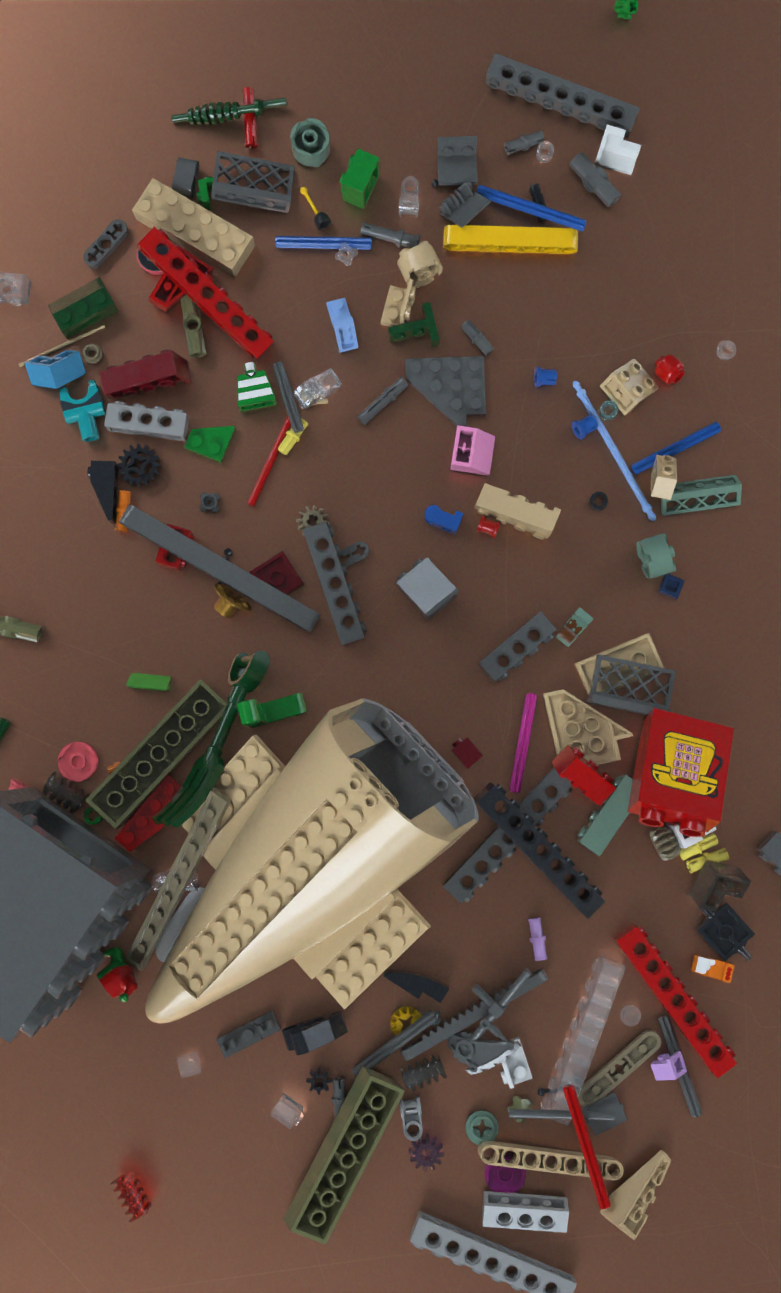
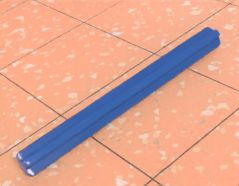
(532, 208)

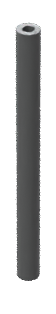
(559, 1114)

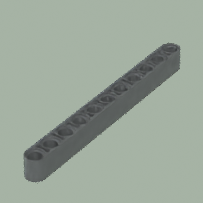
(219, 568)

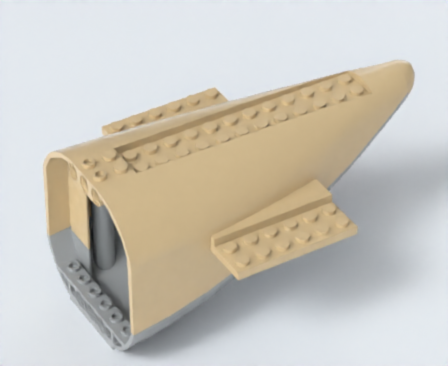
(316, 860)

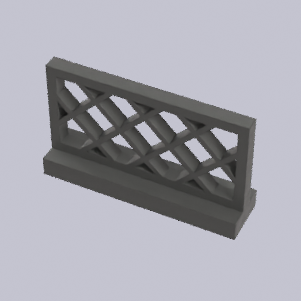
(251, 195)
(624, 703)

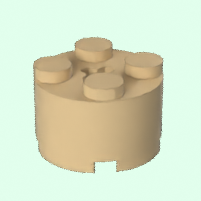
(419, 264)

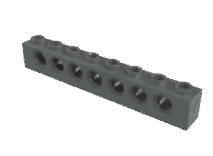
(556, 87)
(465, 893)

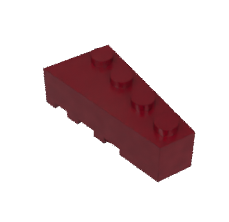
(145, 374)

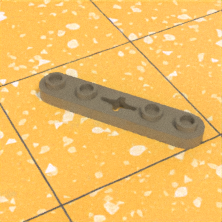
(635, 1053)

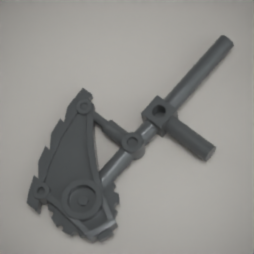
(484, 1053)

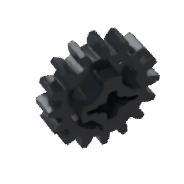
(146, 464)

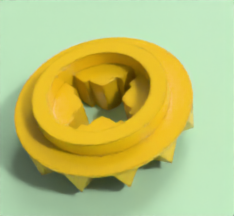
(403, 1013)

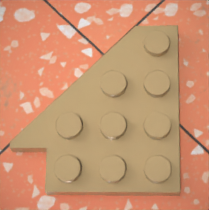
(583, 727)

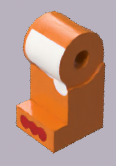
(713, 968)

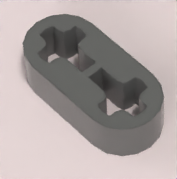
(356, 558)

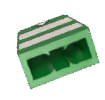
(254, 389)

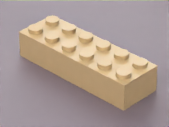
(194, 227)

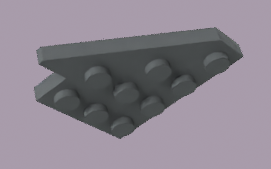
(450, 385)

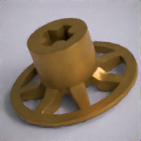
(227, 603)

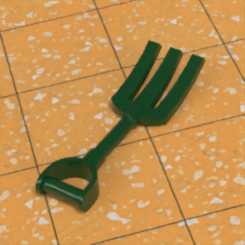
(244, 676)

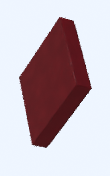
(279, 574)

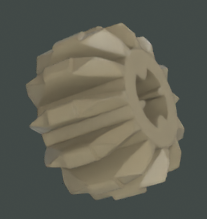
(309, 515)
(664, 842)

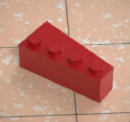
(141, 826)

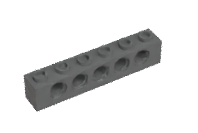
(345, 634)

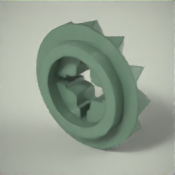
(488, 1134)

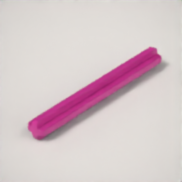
(523, 743)

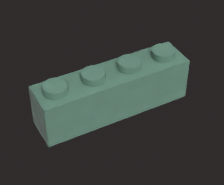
(607, 818)

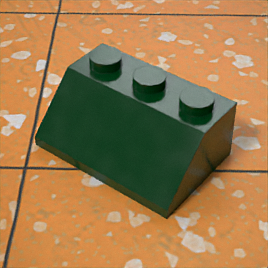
(82, 308)

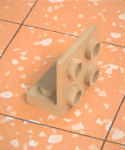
(398, 305)
(629, 386)

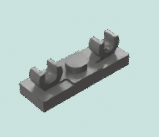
(248, 1034)

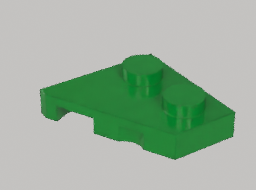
(210, 441)

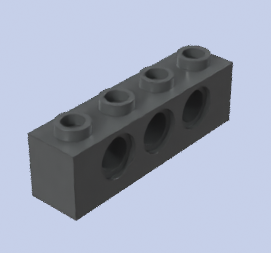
(539, 624)

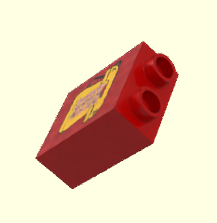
(680, 772)

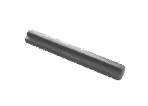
(288, 397)

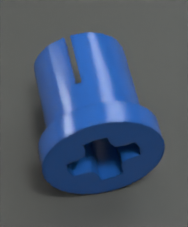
(544, 377)
(584, 426)

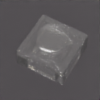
(189, 1064)

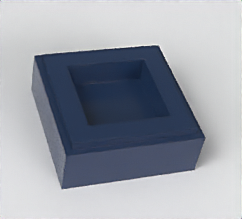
(671, 586)

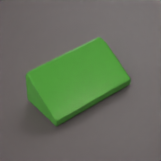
(149, 682)

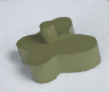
(520, 1103)

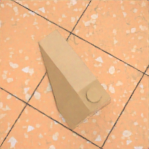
(634, 1195)

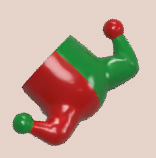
(117, 976)

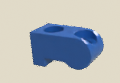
(443, 520)

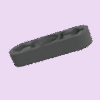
(120, 236)

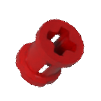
(488, 526)

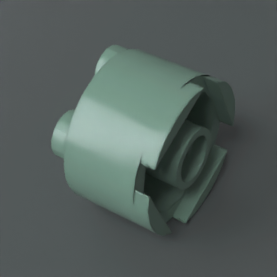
(310, 142)
(656, 556)

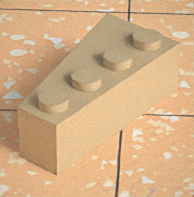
(517, 511)

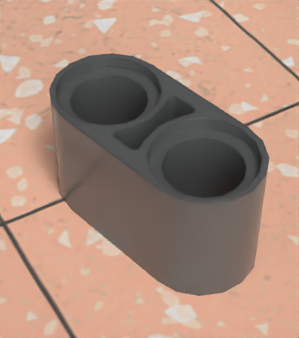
(185, 176)

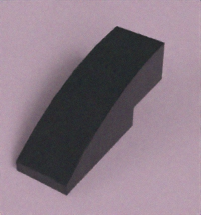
(417, 983)

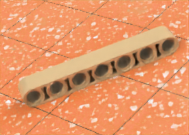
(540, 1156)

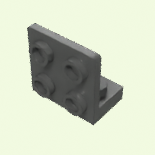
(457, 160)

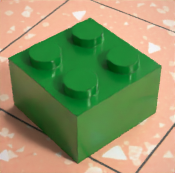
(360, 178)

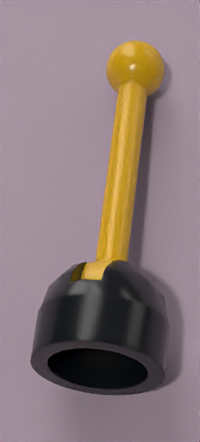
(321, 219)

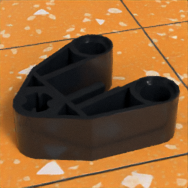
(314, 1032)

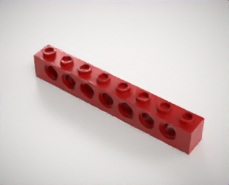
(157, 238)
(717, 1063)

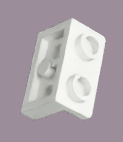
(515, 1067)

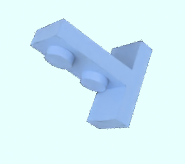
(342, 325)

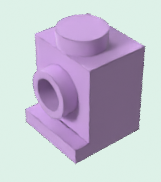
(668, 1066)

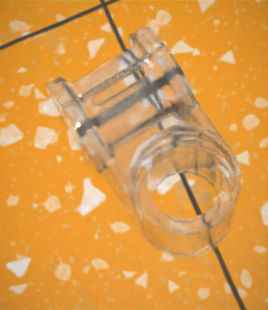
(409, 199)

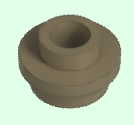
(92, 348)

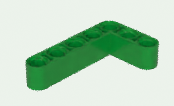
(256, 714)

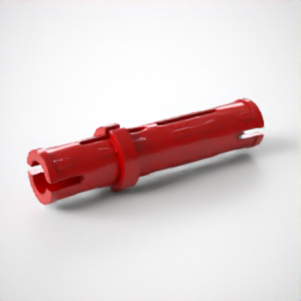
(249, 119)

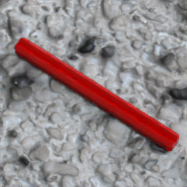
(587, 1147)

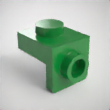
(205, 187)

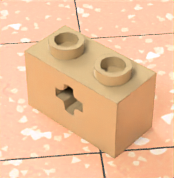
(663, 477)

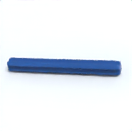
(322, 242)
(677, 447)

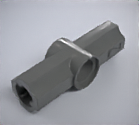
(595, 179)

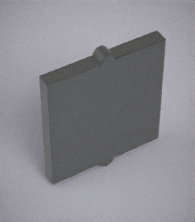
(609, 1104)

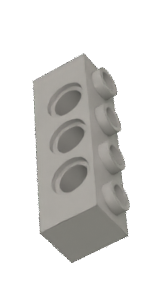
(176, 430)
(525, 1211)

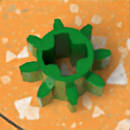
(625, 8)

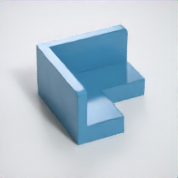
(55, 370)

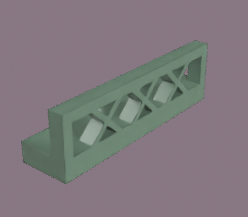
(701, 491)

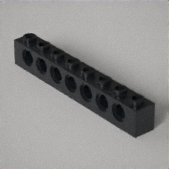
(590, 900)

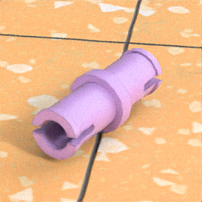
(537, 939)

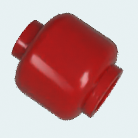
(669, 369)

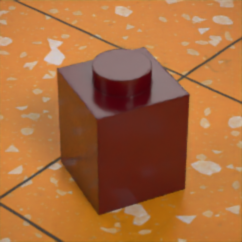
(466, 752)

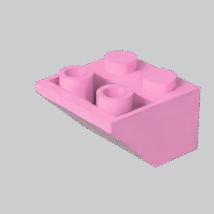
(472, 451)

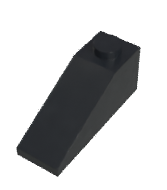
(104, 480)

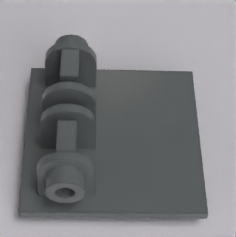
(463, 205)

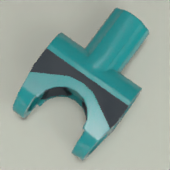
(84, 410)

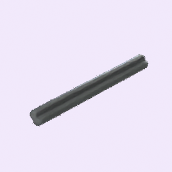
(396, 1042)
(685, 1080)

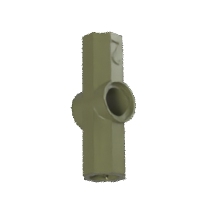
(194, 337)
(16, 628)

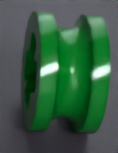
(89, 820)

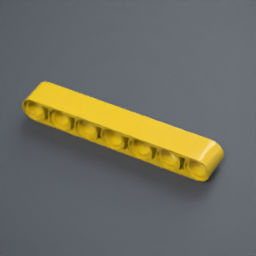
(510, 239)

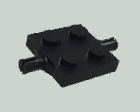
(725, 932)

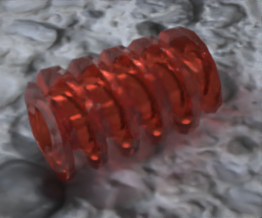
(132, 1194)

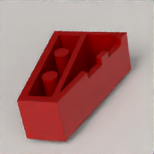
(166, 293)
(584, 774)

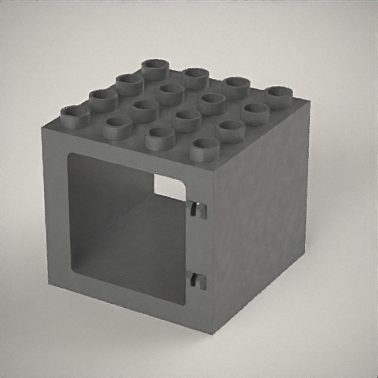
(57, 907)

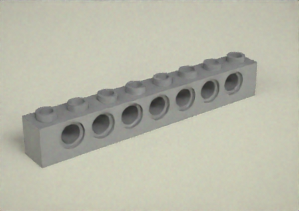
(486, 1249)

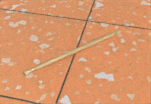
(66, 343)

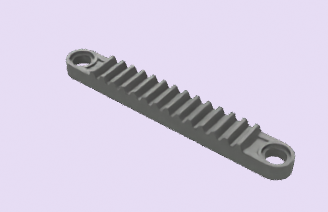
(466, 1018)

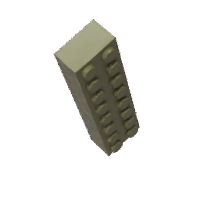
(157, 754)
(343, 1155)

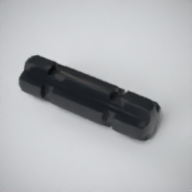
(535, 191)

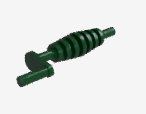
(220, 112)

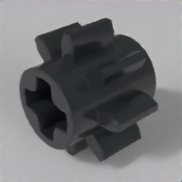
(319, 1086)

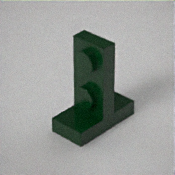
(417, 328)

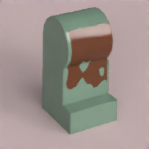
(574, 627)

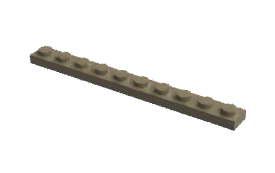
(178, 879)

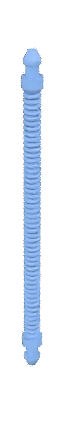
(646, 507)

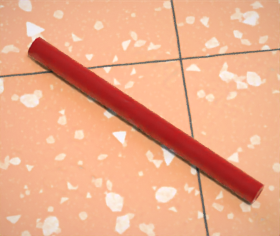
(269, 463)

